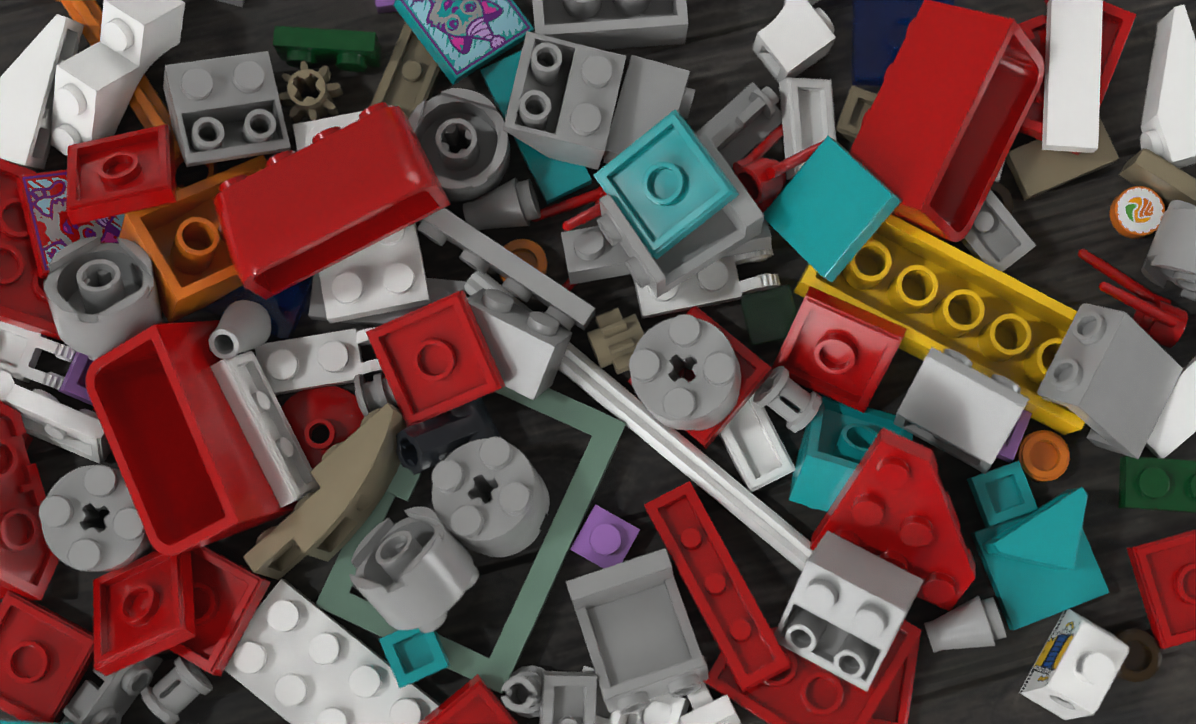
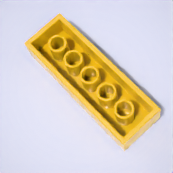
(959, 306)

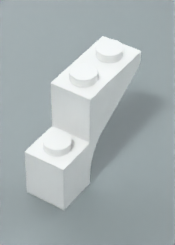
(794, 39)
(100, 81)

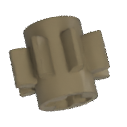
(310, 81)
(615, 339)

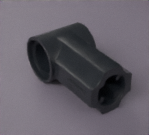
(434, 439)

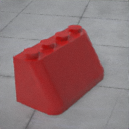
(949, 114)
(327, 200)
(179, 439)

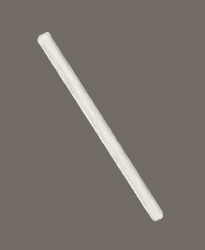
(673, 445)

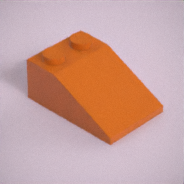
(188, 244)

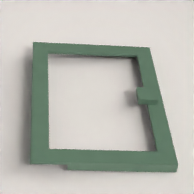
(542, 576)

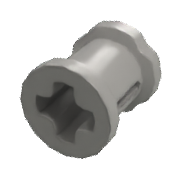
(788, 399)
(176, 690)

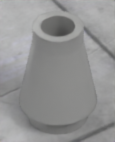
(504, 207)
(241, 328)
(966, 626)

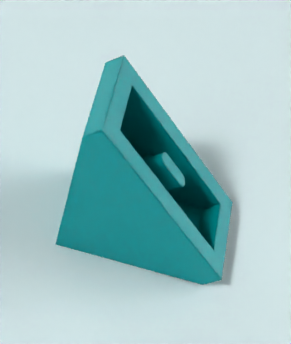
(1046, 535)

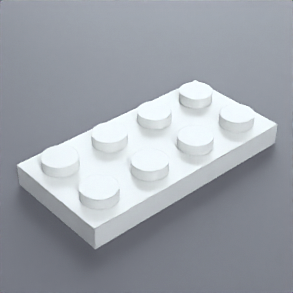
(379, 277)
(318, 669)

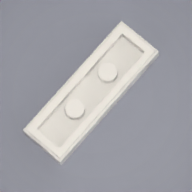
(1072, 75)
(265, 427)

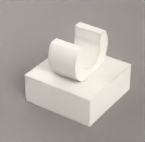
(709, 710)

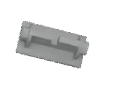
(743, 123)
(113, 698)

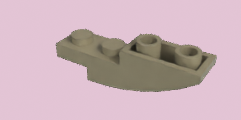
(351, 483)

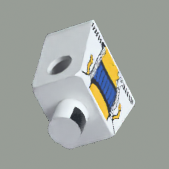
(1074, 666)

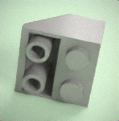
(564, 99)
(225, 108)
(960, 408)
(846, 610)

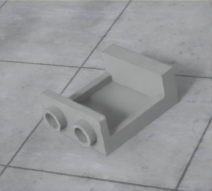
(712, 240)
(1111, 378)
(638, 632)

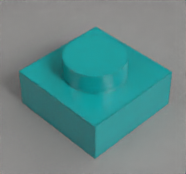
(1002, 494)
(414, 655)

